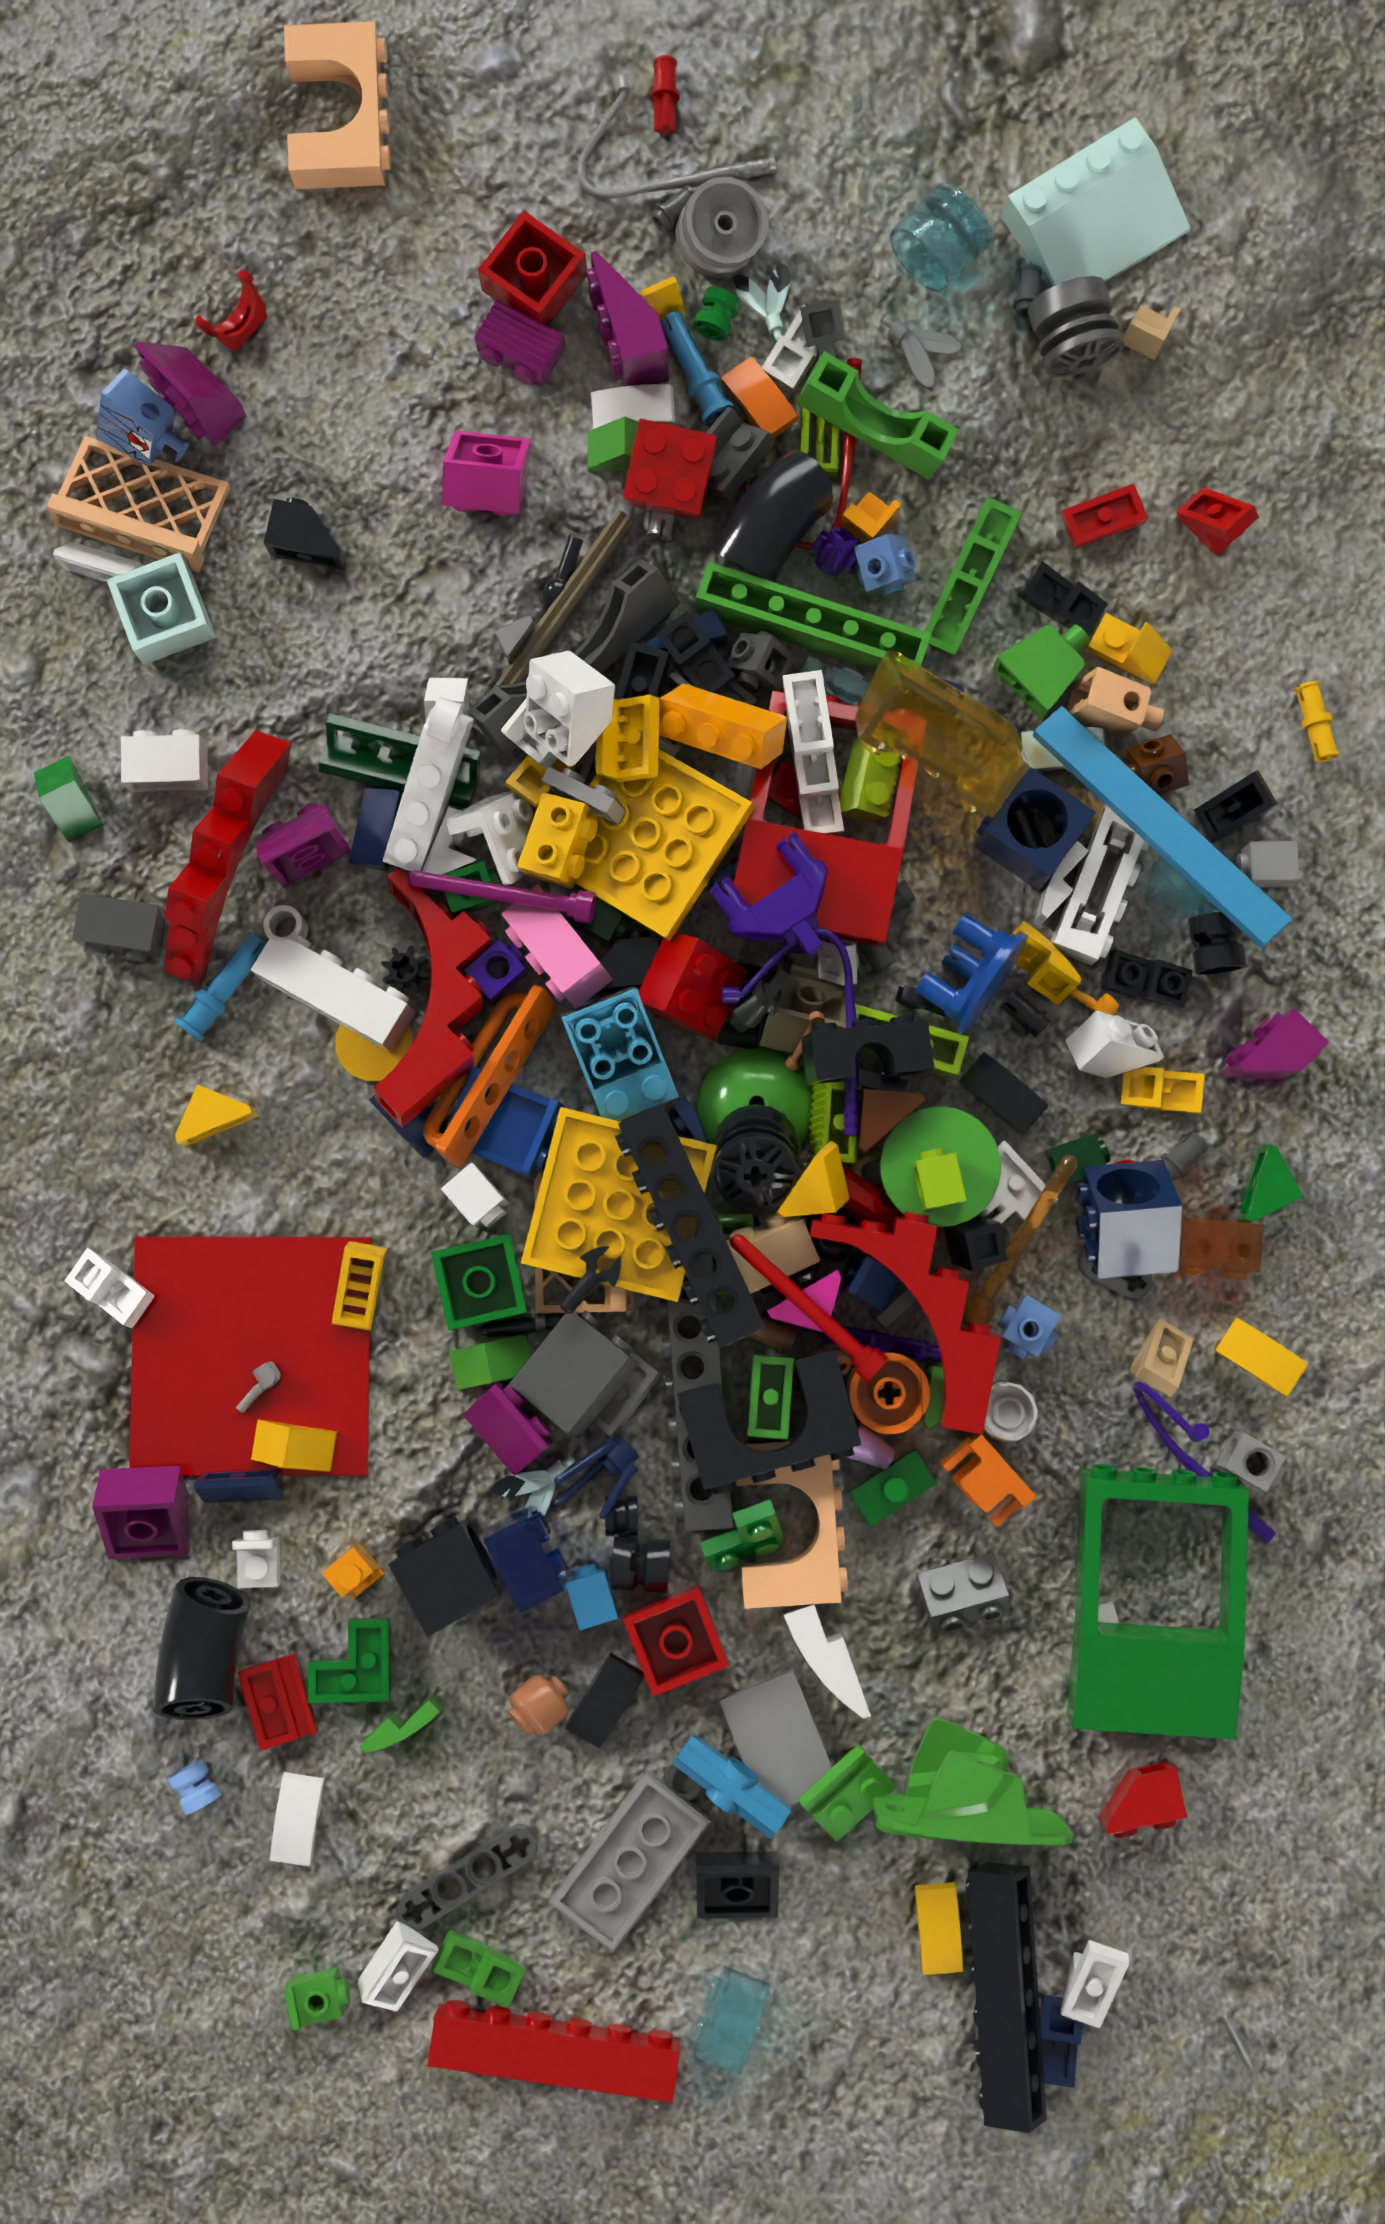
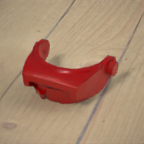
(243, 321)

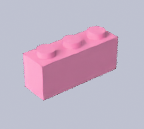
(557, 950)

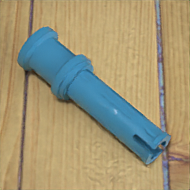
(702, 383)
(211, 1002)

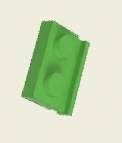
(846, 1792)

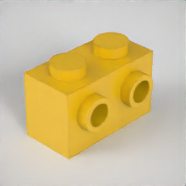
(558, 840)

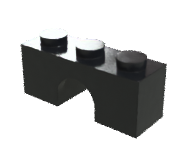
(901, 1045)

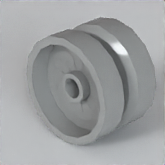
(724, 205)

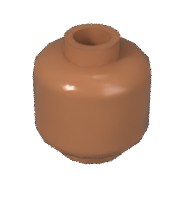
(539, 1705)

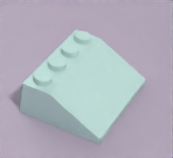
(1098, 209)

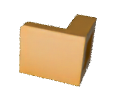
(870, 517)

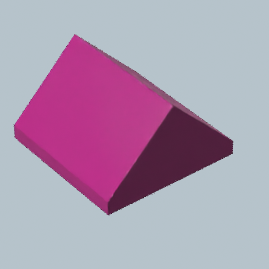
(822, 1292)

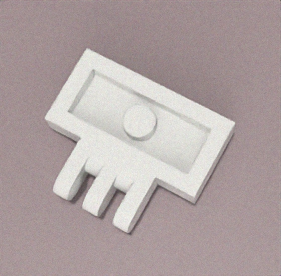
(1016, 1189)

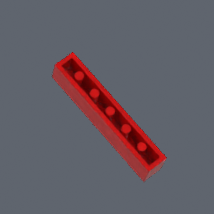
(554, 2051)

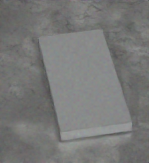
(630, 1861)

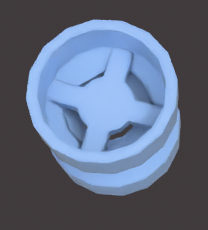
(194, 1786)

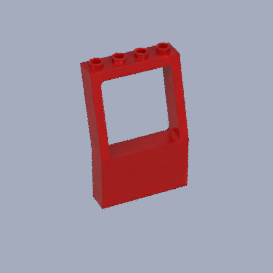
(860, 873)

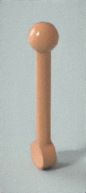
(792, 1062)

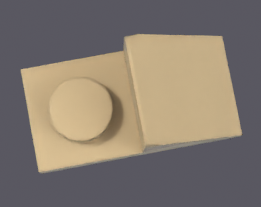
(1163, 1358)

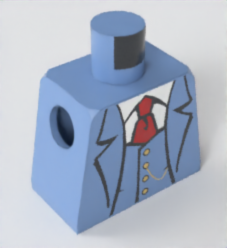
(138, 421)

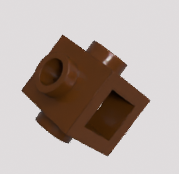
(1159, 764)

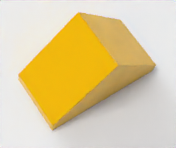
(211, 1114)
(820, 1187)
(294, 1446)

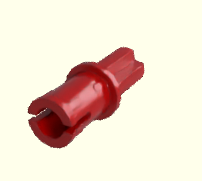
(665, 95)

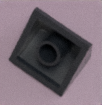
(737, 1884)

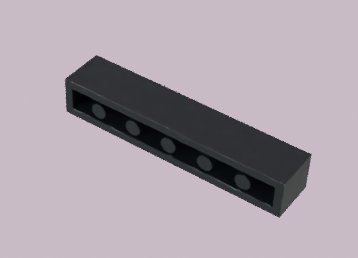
(1006, 1997)

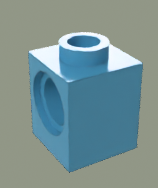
(591, 1596)

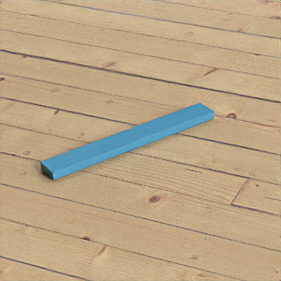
(1162, 827)

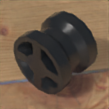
(623, 1517)

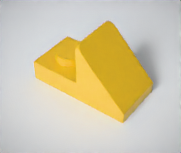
(1131, 649)

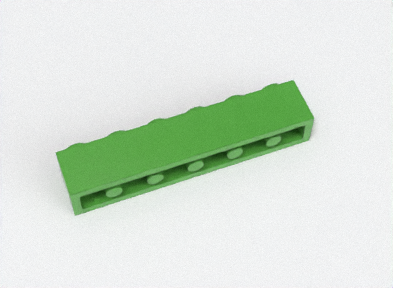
(806, 618)

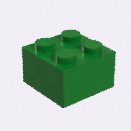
(480, 1282)

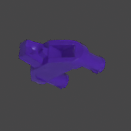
(788, 911)

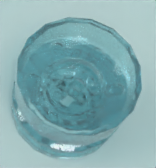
(941, 237)

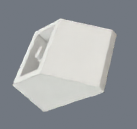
(566, 705)

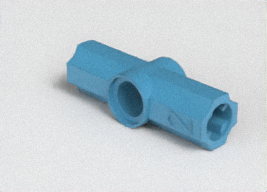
(732, 1786)

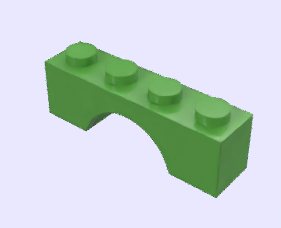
(911, 439)

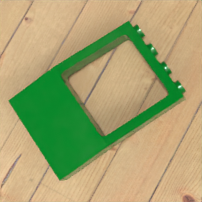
(1150, 1674)

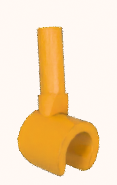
(1105, 1004)

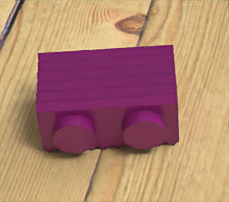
(519, 344)

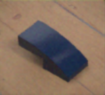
(1059, 2042)

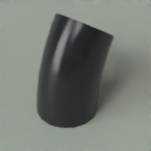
(775, 514)
(200, 1650)

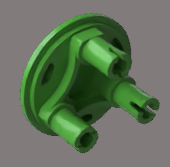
(954, 1132)

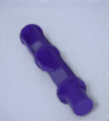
(893, 1344)

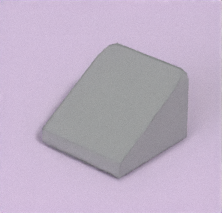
(513, 636)

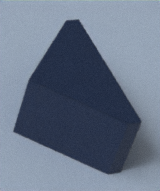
(868, 1281)

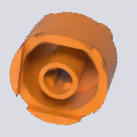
(903, 1409)

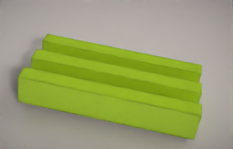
(832, 467)

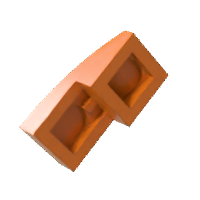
(759, 397)

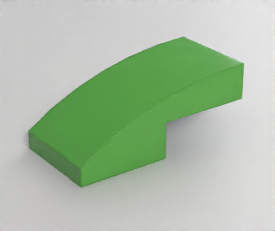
(395, 1729)
(479, 1967)

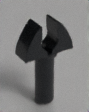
(907, 997)
(590, 1279)

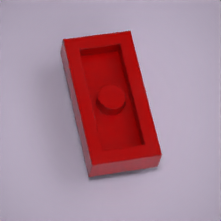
(1104, 516)

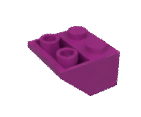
(1280, 1048)
(509, 1427)

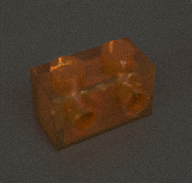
(1220, 1247)

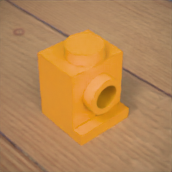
(353, 1572)

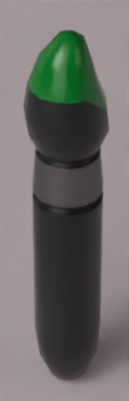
(520, 1325)

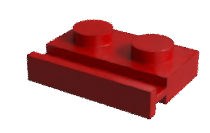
(277, 1701)

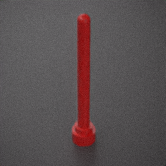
(865, 1359)

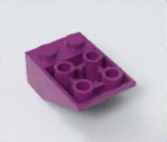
(627, 327)
(191, 390)

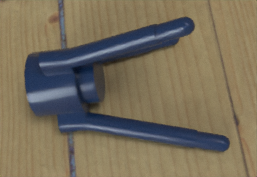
(614, 1457)

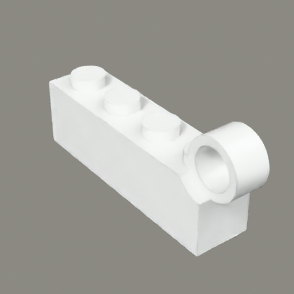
(428, 785)
(328, 987)

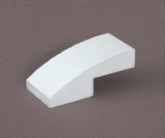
(790, 356)
(646, 402)
(1056, 888)
(109, 1288)
(296, 1819)

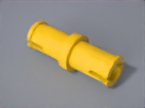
(1316, 721)

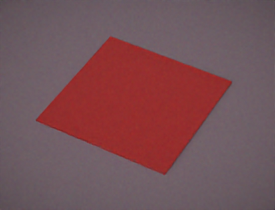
(219, 1317)

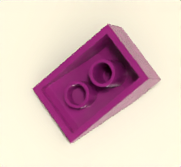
(301, 844)

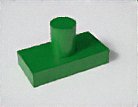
(892, 1487)

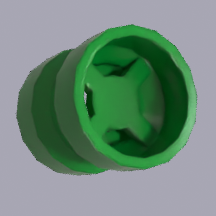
(715, 317)

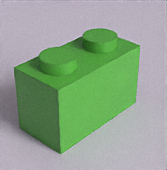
(770, 1396)

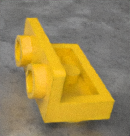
(631, 740)

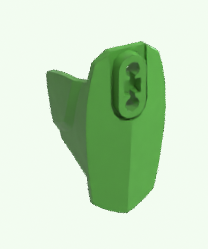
(966, 1793)

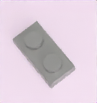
(572, 786)

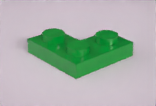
(756, 1534)
(365, 1672)

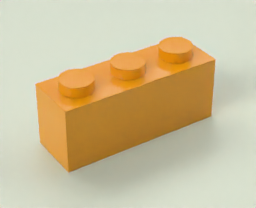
(722, 725)

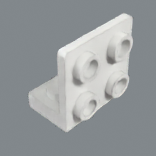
(505, 824)

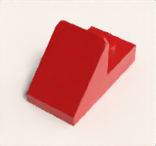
(1216, 518)

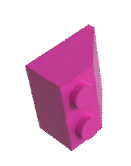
(485, 472)

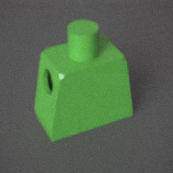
(1043, 666)

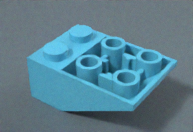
(620, 1056)

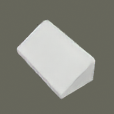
(92, 562)
(395, 1967)

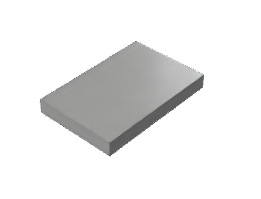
(777, 1735)

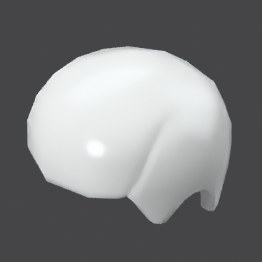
(1010, 1413)

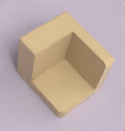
(1149, 331)

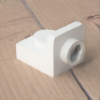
(831, 965)
(257, 1559)

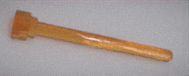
(981, 1305)

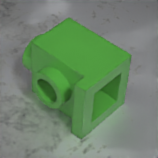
(323, 1983)

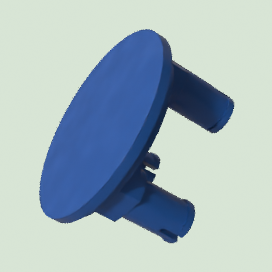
(984, 976)

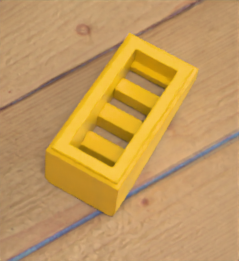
(366, 1252)

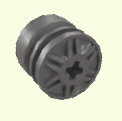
(1075, 326)

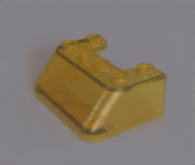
(944, 730)

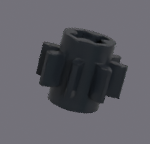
(400, 960)

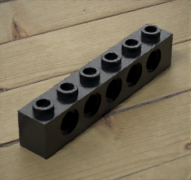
(656, 1127)

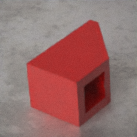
(1143, 1799)

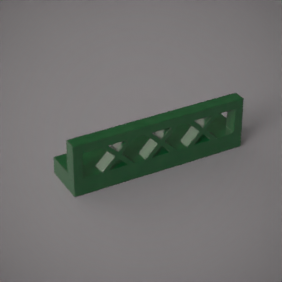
(385, 767)

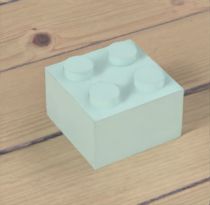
(161, 608)

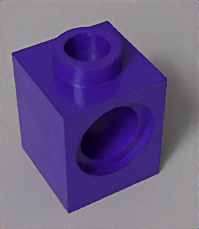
(494, 988)

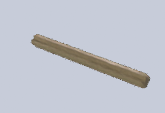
(569, 599)

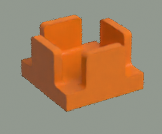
(987, 1478)

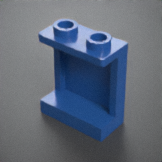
(518, 1130)

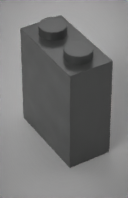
(575, 1372)

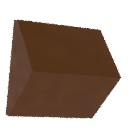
(881, 1113)

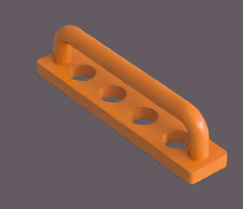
(455, 1143)

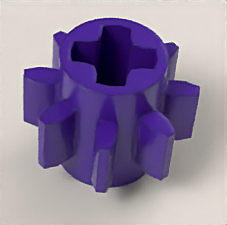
(835, 551)

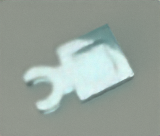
(843, 683)

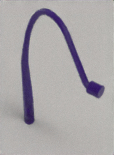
(851, 1091)
(1196, 1434)

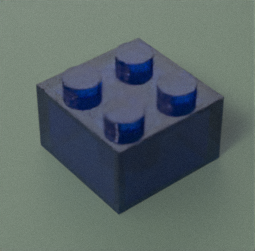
(526, 1558)

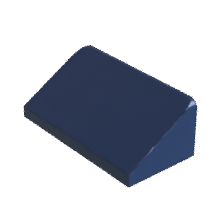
(374, 827)
(240, 1486)

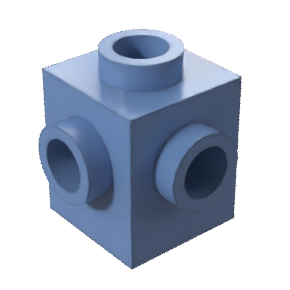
(885, 565)
(1041, 1321)

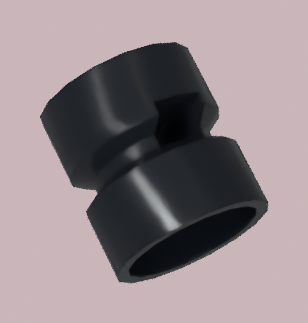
(1216, 944)
(655, 1564)

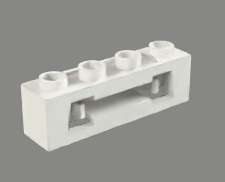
(1079, 942)

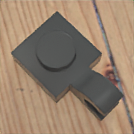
(823, 326)

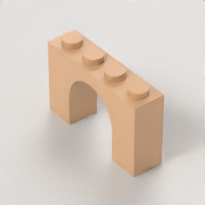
(357, 151)
(815, 1573)

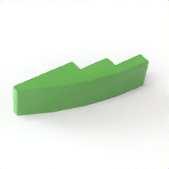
(971, 575)

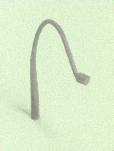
(737, 171)

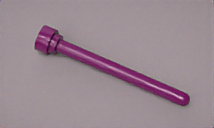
(579, 905)

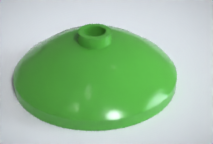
(750, 1075)

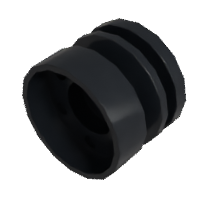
(752, 1139)

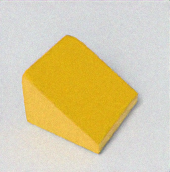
(664, 297)

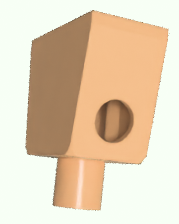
(1113, 703)

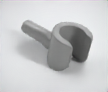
(267, 1376)

